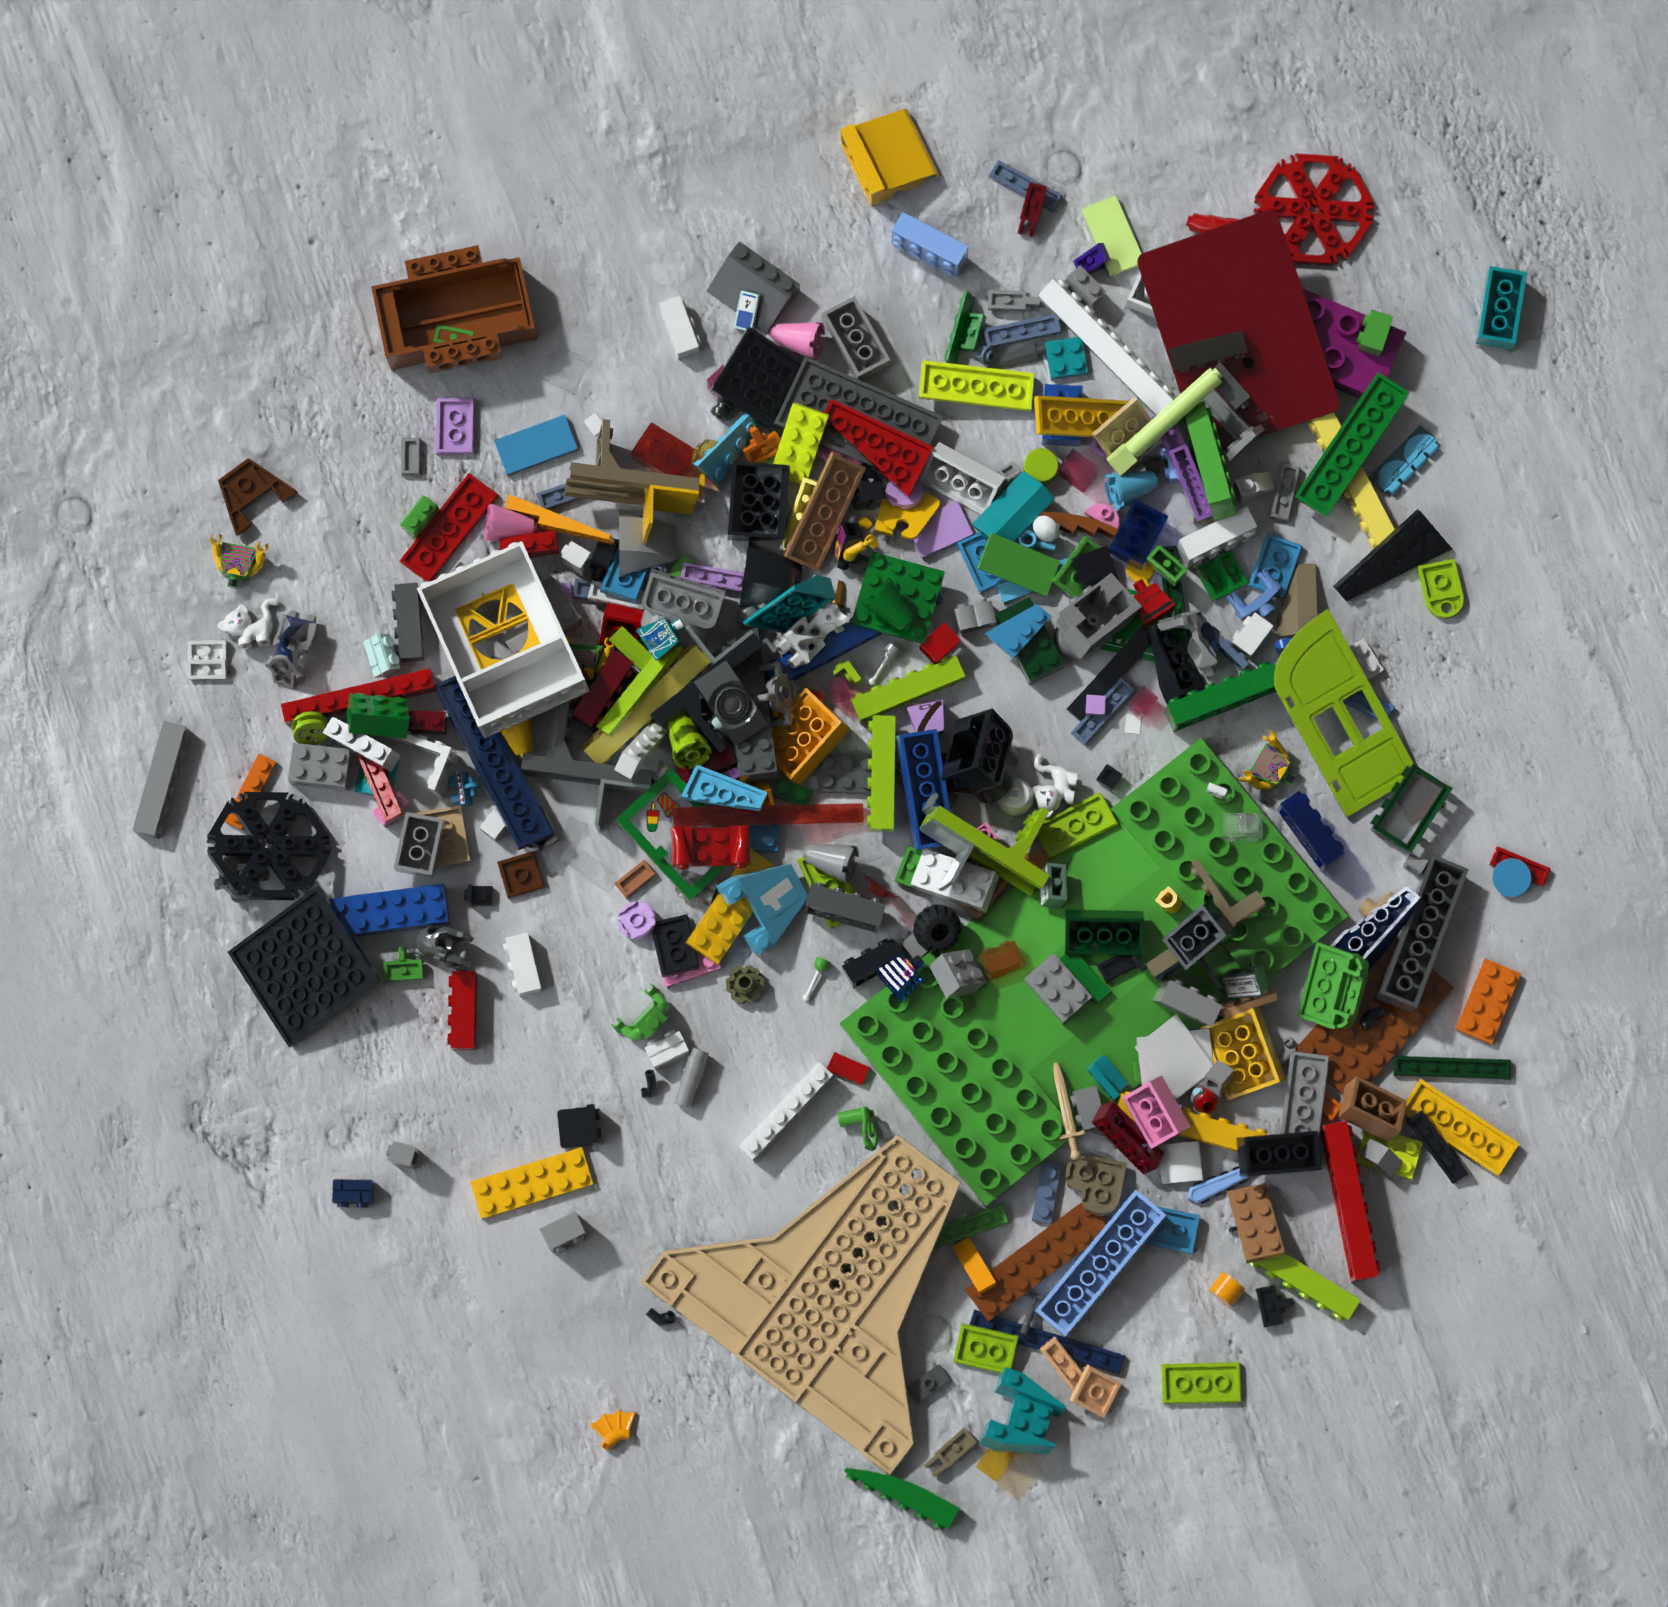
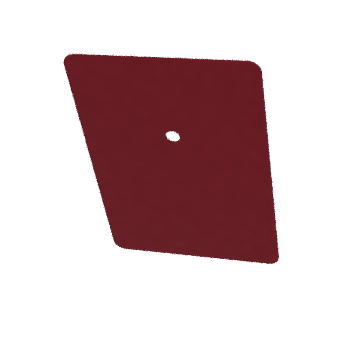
(1244, 282)

